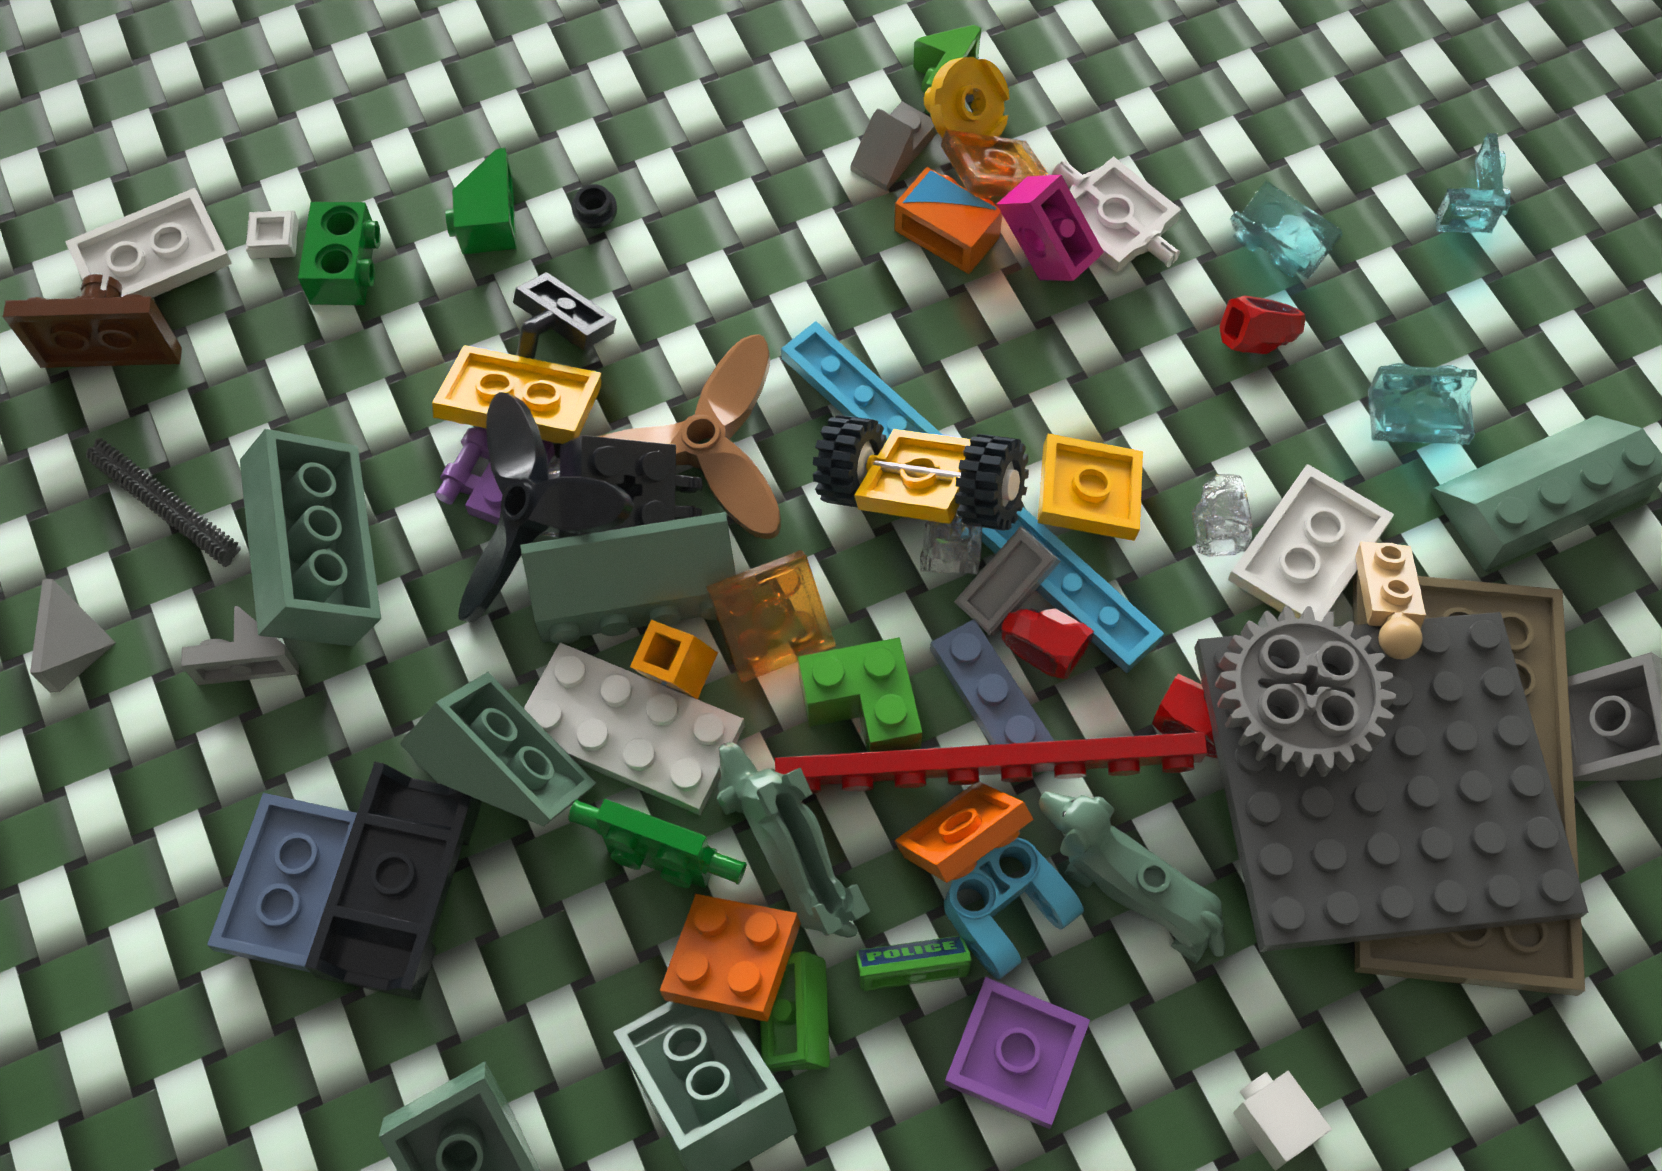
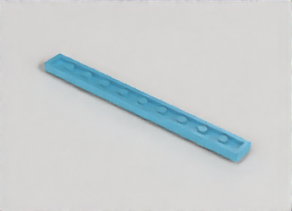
(1071, 587)

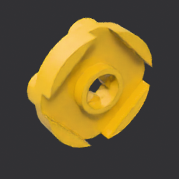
(965, 77)

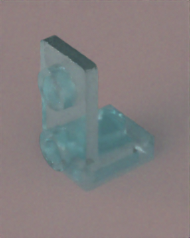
(1478, 209)

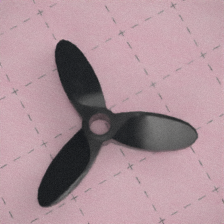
(531, 501)

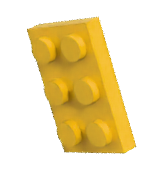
(554, 393)

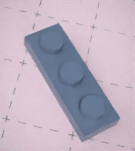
(987, 687)

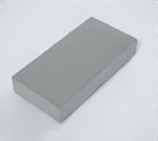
(1007, 581)

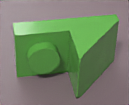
(937, 49)

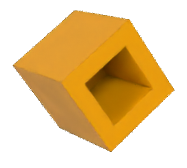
(674, 659)

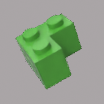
(865, 684)

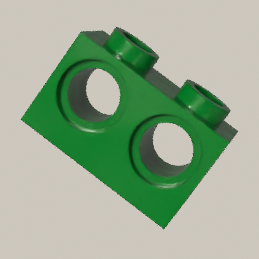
(338, 253)

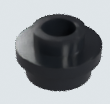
(593, 197)

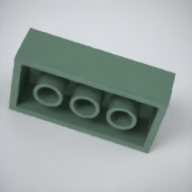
(309, 539)

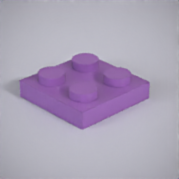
(1017, 1052)

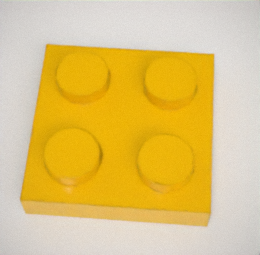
(1090, 487)

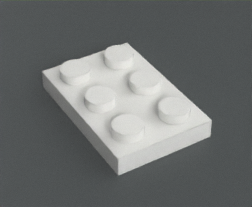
(153, 247)
(1309, 545)

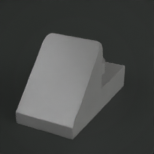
(892, 144)
(240, 660)

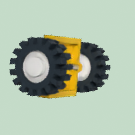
(921, 473)

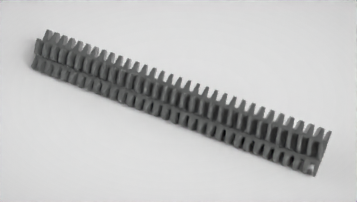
(162, 502)

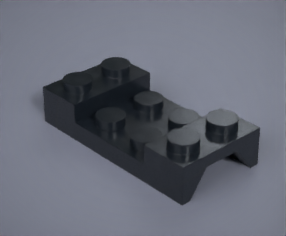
(392, 884)

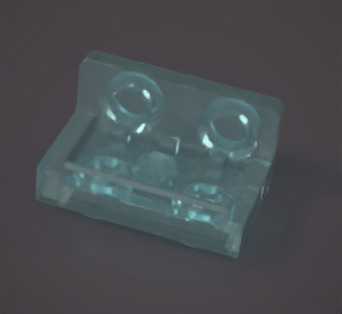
(1285, 230)
(1422, 404)

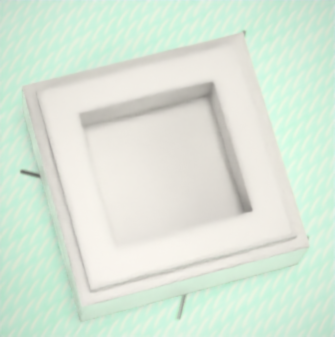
(272, 234)

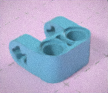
(1040, 883)

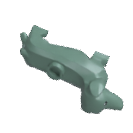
(789, 841)
(1134, 874)

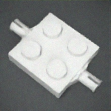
(1122, 212)

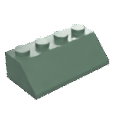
(1550, 488)
(627, 577)

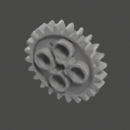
(1305, 691)

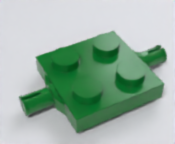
(649, 841)

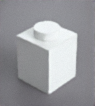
(1280, 1118)

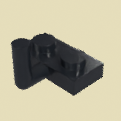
(562, 310)

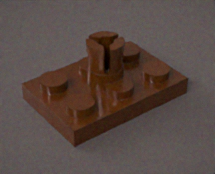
(93, 328)

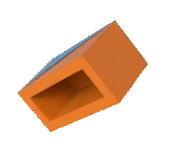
(947, 220)

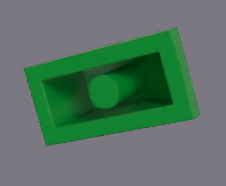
(484, 207)

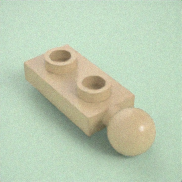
(1391, 596)

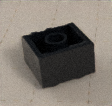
(639, 468)

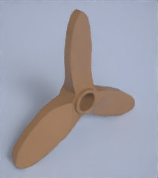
(720, 412)

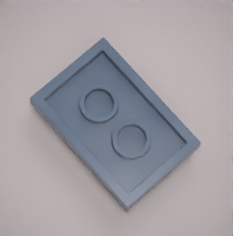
(282, 881)

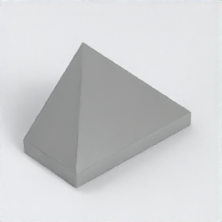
(64, 639)

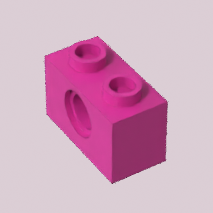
(1050, 228)

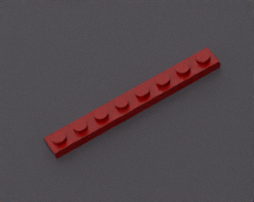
(1013, 761)

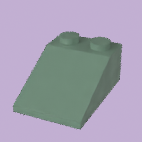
(496, 753)
(706, 1086)
(458, 1129)

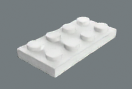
(633, 727)

